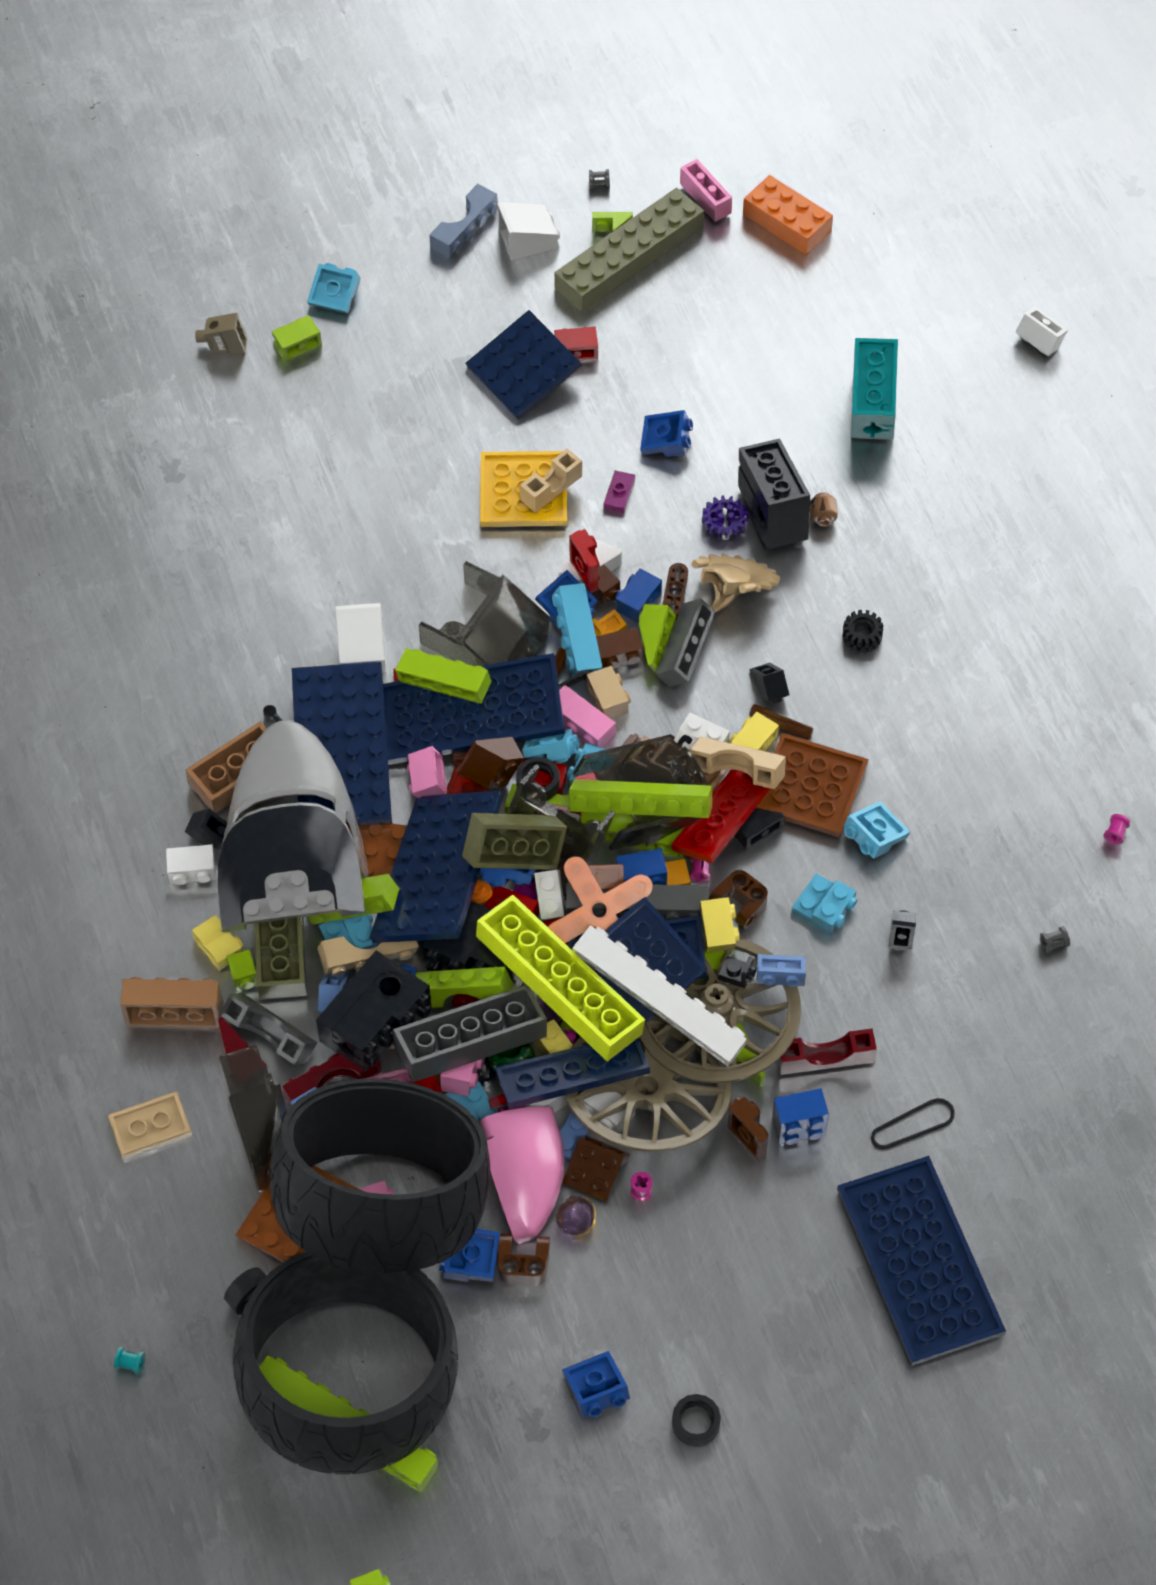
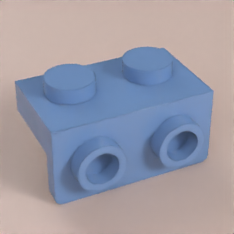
(781, 970)

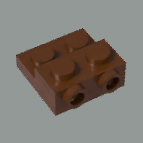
(744, 1124)

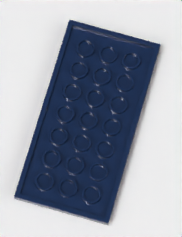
(518, 704)
(348, 717)
(430, 869)
(921, 1260)

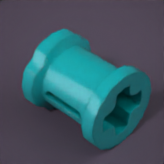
(129, 1360)

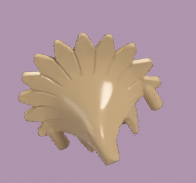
(734, 576)

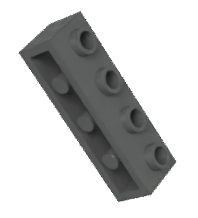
(685, 642)

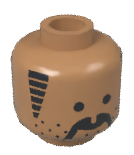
(823, 509)

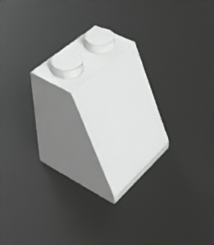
(526, 229)
(360, 634)

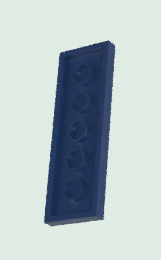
(568, 1073)

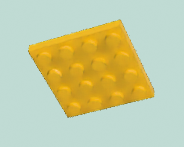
(501, 490)

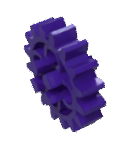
(715, 510)

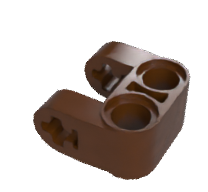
(744, 895)
(523, 1263)

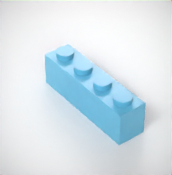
(577, 629)

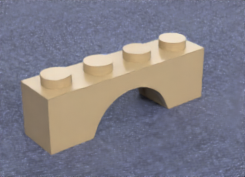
(763, 767)
(339, 955)

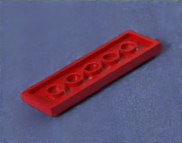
(731, 806)

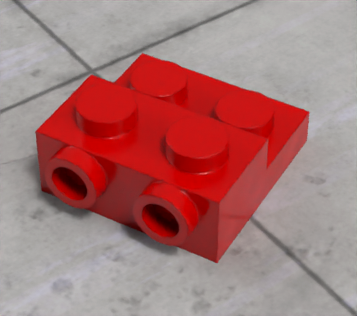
(584, 558)

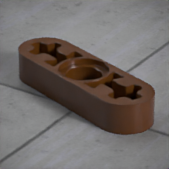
(672, 583)

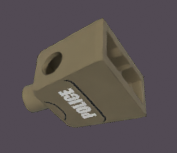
(224, 335)

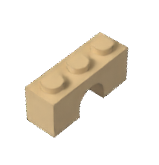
(539, 491)

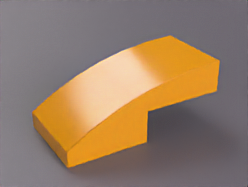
(610, 623)

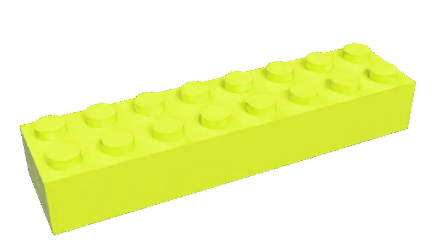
(560, 977)

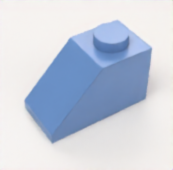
(330, 988)

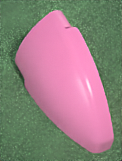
(525, 1166)

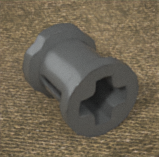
(599, 174)
(1054, 939)

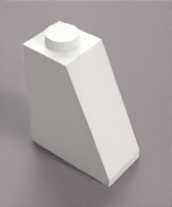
(606, 555)

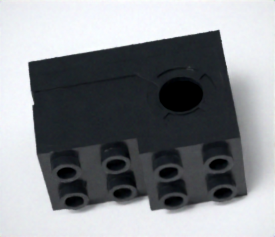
(774, 493)
(464, 952)
(369, 1008)

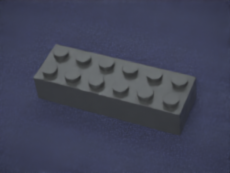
(668, 900)
(470, 1033)

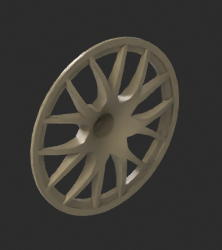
(734, 1011)
(651, 1094)

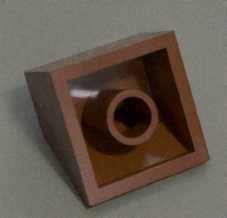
(491, 762)

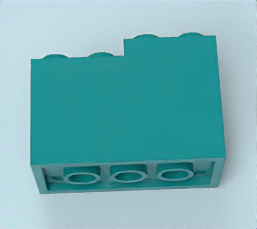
(874, 388)

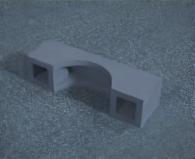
(450, 237)

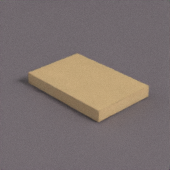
(150, 1125)

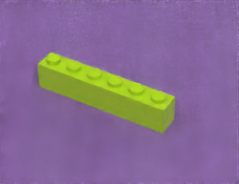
(640, 798)

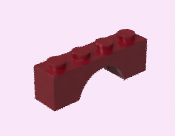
(852, 1049)
(318, 1076)

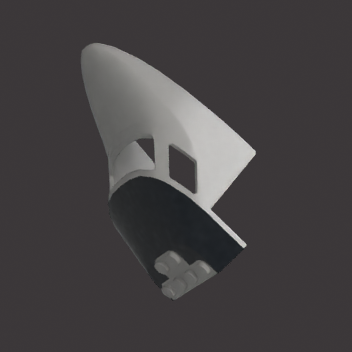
(289, 855)

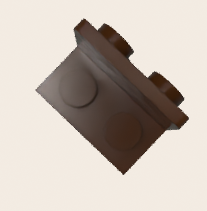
(594, 1167)

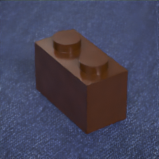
(620, 648)

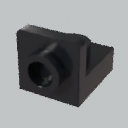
(737, 971)

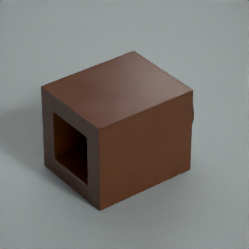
(607, 585)

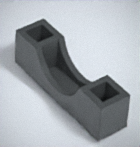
(287, 1039)

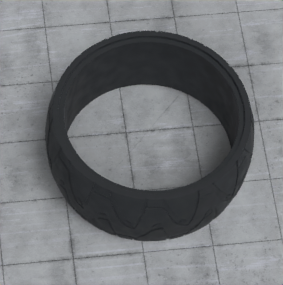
(372, 1228)
(333, 1442)

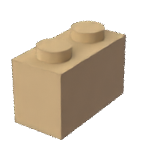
(607, 692)

